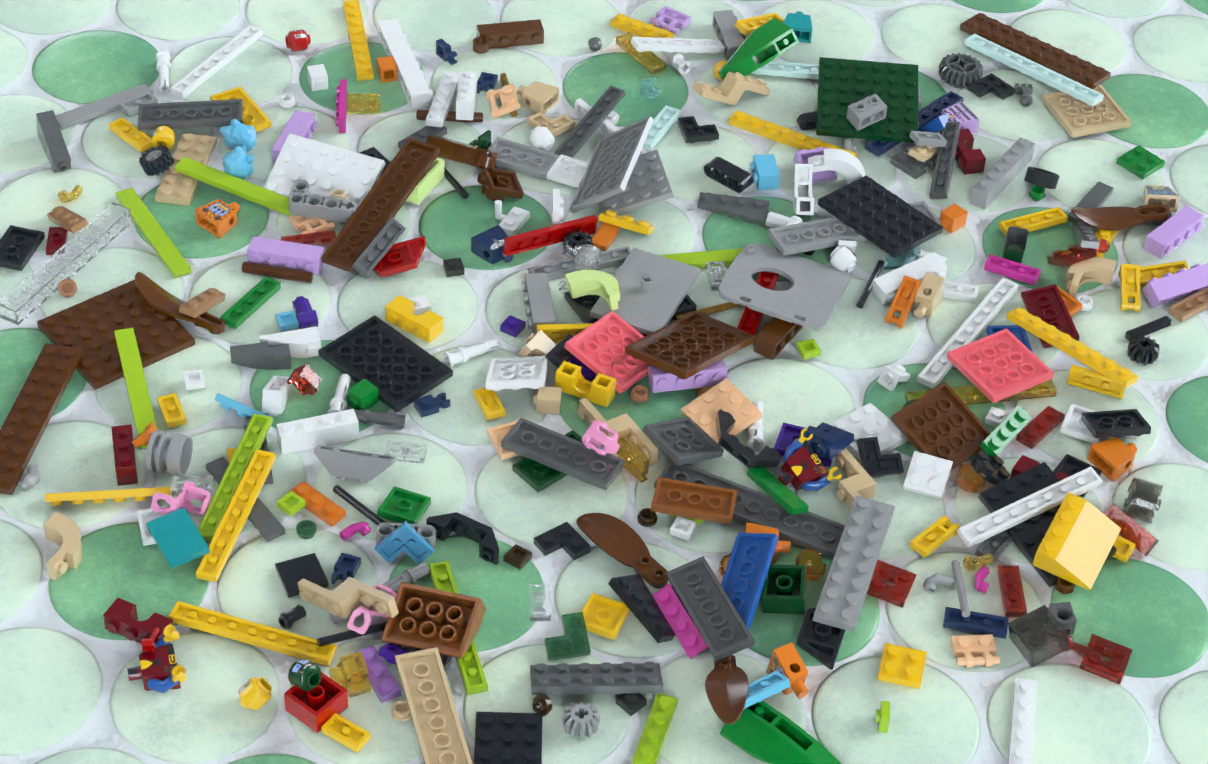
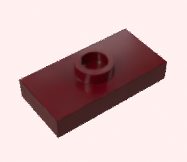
(56, 239)

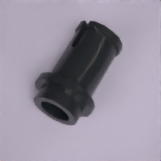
(287, 619)

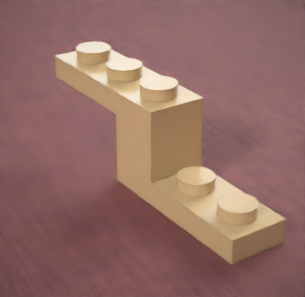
(731, 88)
(623, 426)
(857, 481)
(347, 598)

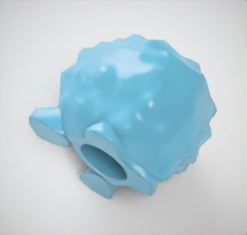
(239, 135)
(238, 163)

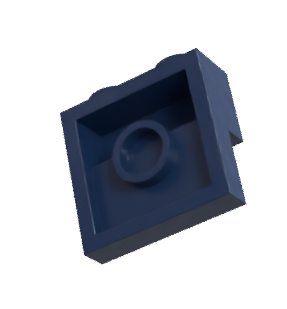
(827, 440)

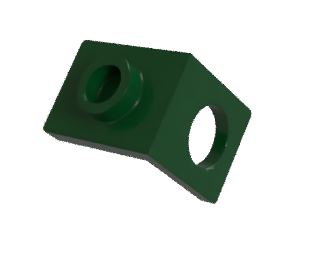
(483, 141)

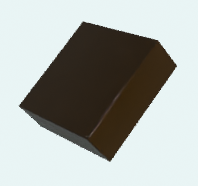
(517, 556)

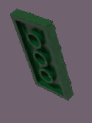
(540, 475)

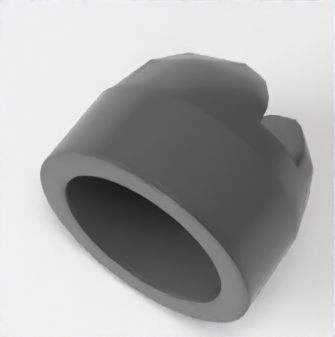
(595, 44)

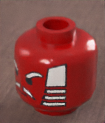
(297, 40)

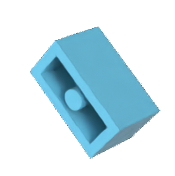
(765, 172)

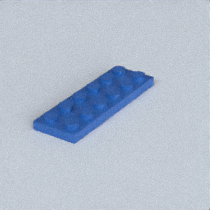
(748, 571)

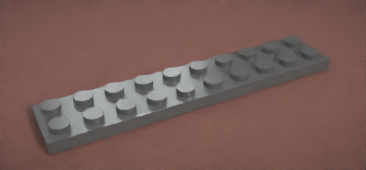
(758, 508)

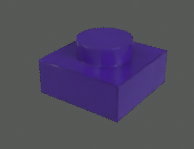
(513, 326)
(390, 651)

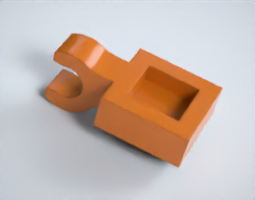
(144, 437)

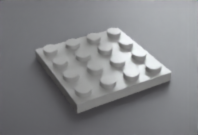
(645, 186)

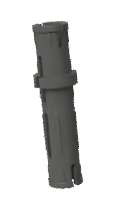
(366, 416)

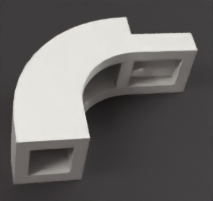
(838, 161)
(802, 190)

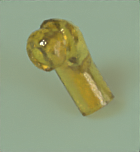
(73, 195)
(973, 563)

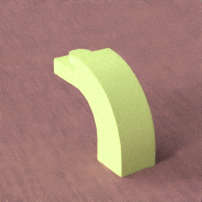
(594, 283)

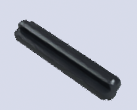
(1148, 328)

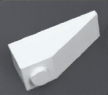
(301, 342)
(275, 395)

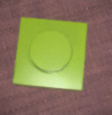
(808, 349)
(291, 503)
(882, 716)

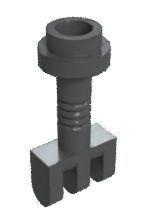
(1026, 99)

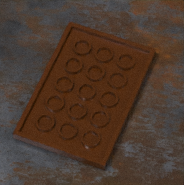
(689, 345)

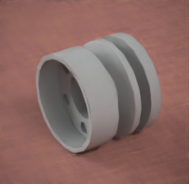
(169, 453)

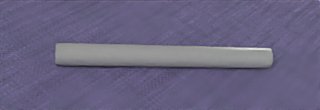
(960, 588)

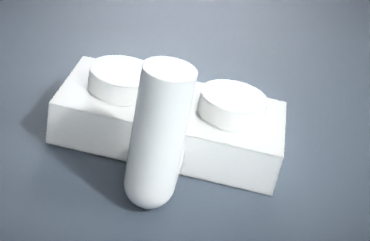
(513, 220)

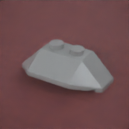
(353, 464)

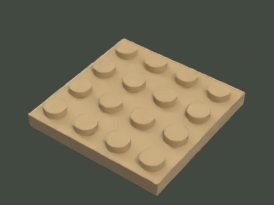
(1084, 119)

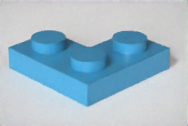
(404, 539)

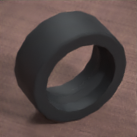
(1041, 177)

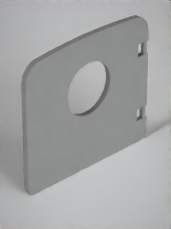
(807, 303)

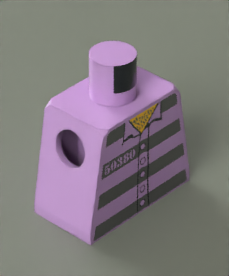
(962, 114)

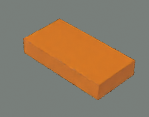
(605, 236)

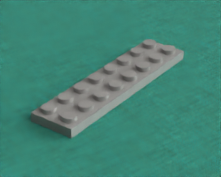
(854, 564)

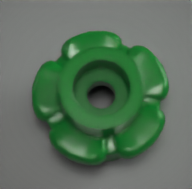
(1037, 193)

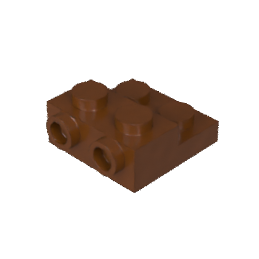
(499, 183)

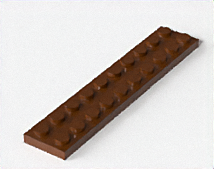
(1036, 50)
(381, 203)
(34, 410)

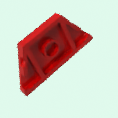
(401, 257)

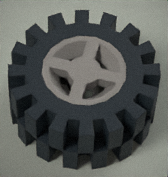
(156, 160)

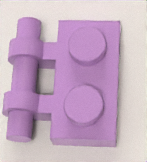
(673, 17)

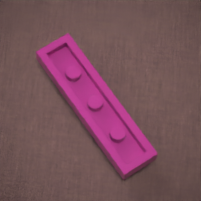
(341, 98)
(679, 620)

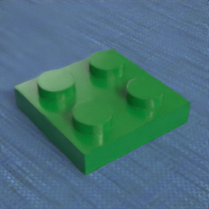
(1140, 162)
(404, 506)

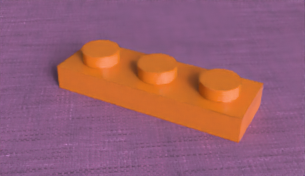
(319, 504)

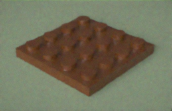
(942, 426)

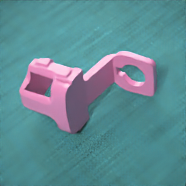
(595, 437)
(189, 492)
(368, 612)

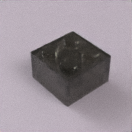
(1038, 635)

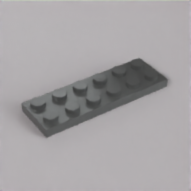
(189, 114)
(562, 454)
(710, 608)
(596, 678)

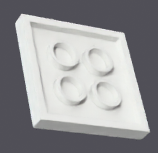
(517, 373)
(868, 423)

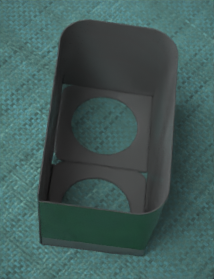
(1015, 236)

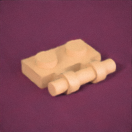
(306, 224)
(974, 650)

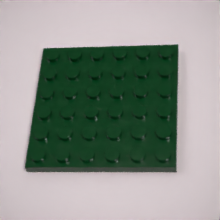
(850, 81)

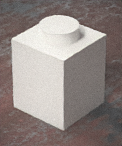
(317, 77)

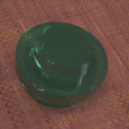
(306, 529)

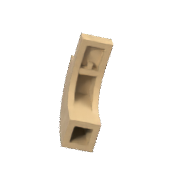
(1089, 270)
(66, 533)

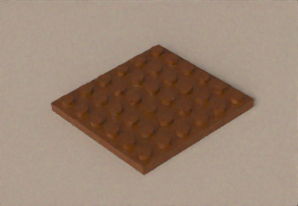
(92, 328)

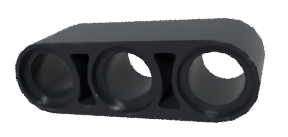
(728, 174)

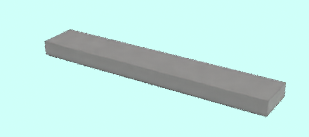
(98, 107)
(559, 269)

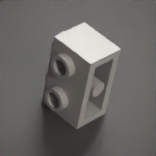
(866, 112)

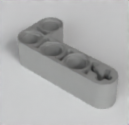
(319, 206)

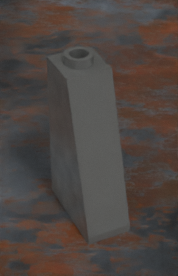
(53, 141)

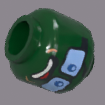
(304, 675)

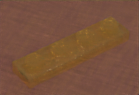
(646, 59)

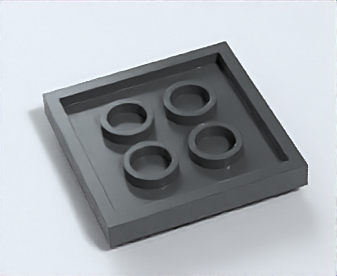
(683, 440)

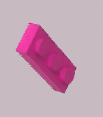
(1012, 269)

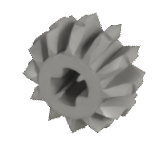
(581, 720)

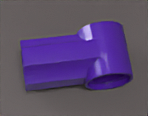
(304, 313)

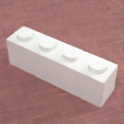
(466, 96)
(887, 285)
(317, 430)

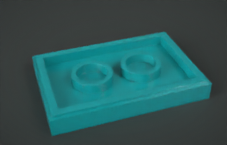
(177, 537)

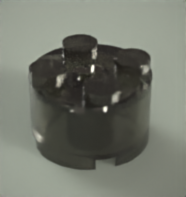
(1142, 499)

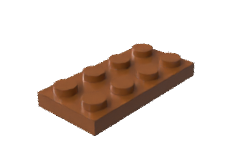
(694, 500)

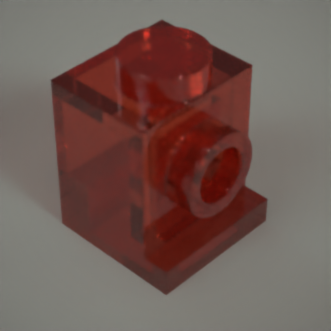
(305, 380)

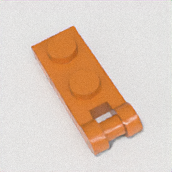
(903, 301)

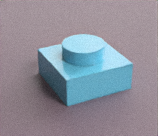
(287, 321)

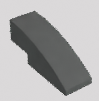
(261, 356)

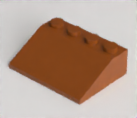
(434, 619)

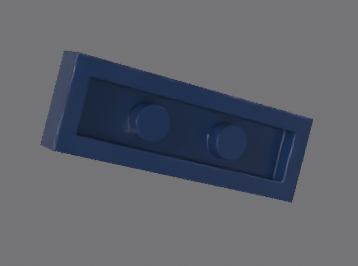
(976, 623)

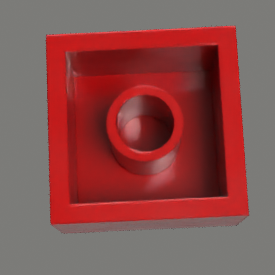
(318, 705)

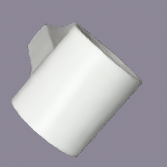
(776, 220)

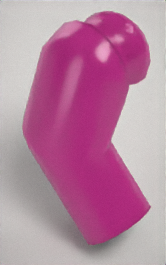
(353, 529)
(980, 575)

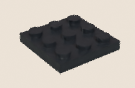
(508, 738)

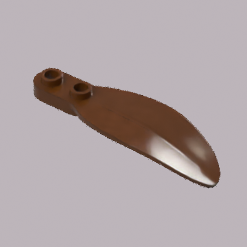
(1120, 217)
(169, 304)
(623, 545)
(727, 689)

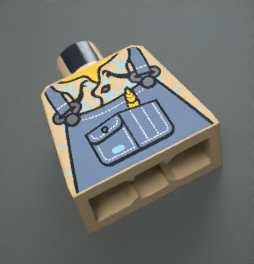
(1160, 195)

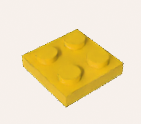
(604, 616)
(902, 665)

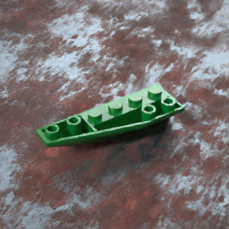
(760, 48)
(775, 738)

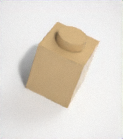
(548, 400)

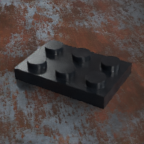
(18, 246)
(1116, 423)

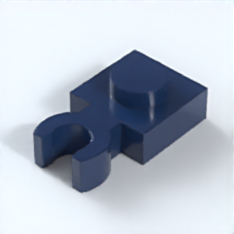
(444, 51)
(486, 82)
(428, 405)
(345, 567)

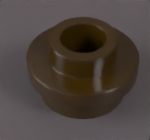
(647, 517)
(542, 704)

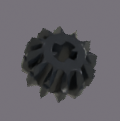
(577, 239)
(1143, 350)

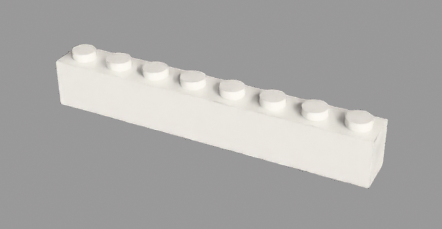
(408, 69)

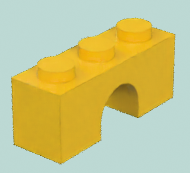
(425, 326)
(572, 382)

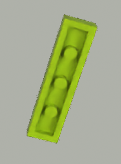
(655, 729)

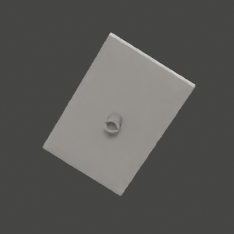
(611, 164)
(649, 290)

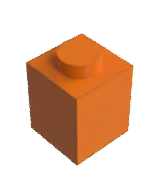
(386, 69)
(953, 218)

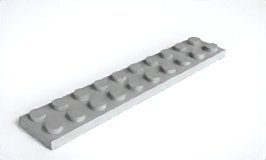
(824, 233)

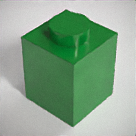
(362, 395)

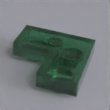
(573, 642)

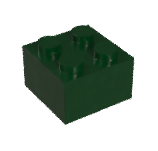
(784, 589)

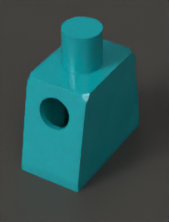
(801, 25)

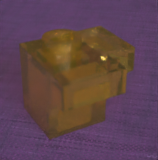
(352, 674)

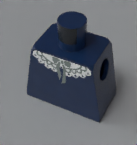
(490, 245)

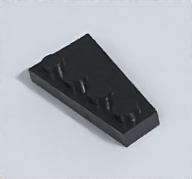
(641, 603)

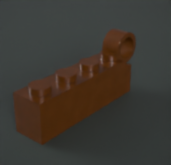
(508, 35)
(463, 152)
(775, 337)

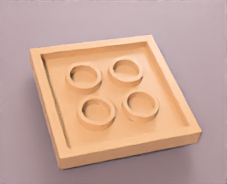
(725, 397)

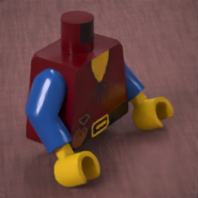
(804, 468)
(159, 667)

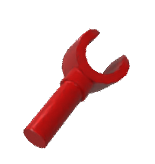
(148, 645)

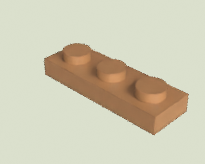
(67, 219)
(202, 302)
(1190, 306)

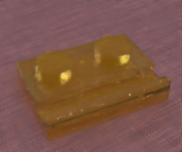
(363, 104)
(635, 460)

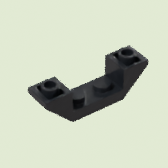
(766, 458)
(470, 529)

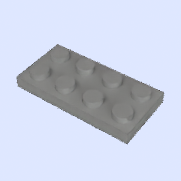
(523, 158)

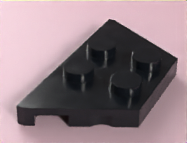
(820, 639)

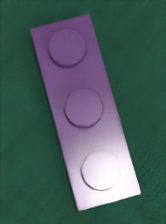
(379, 675)

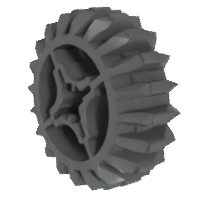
(960, 69)

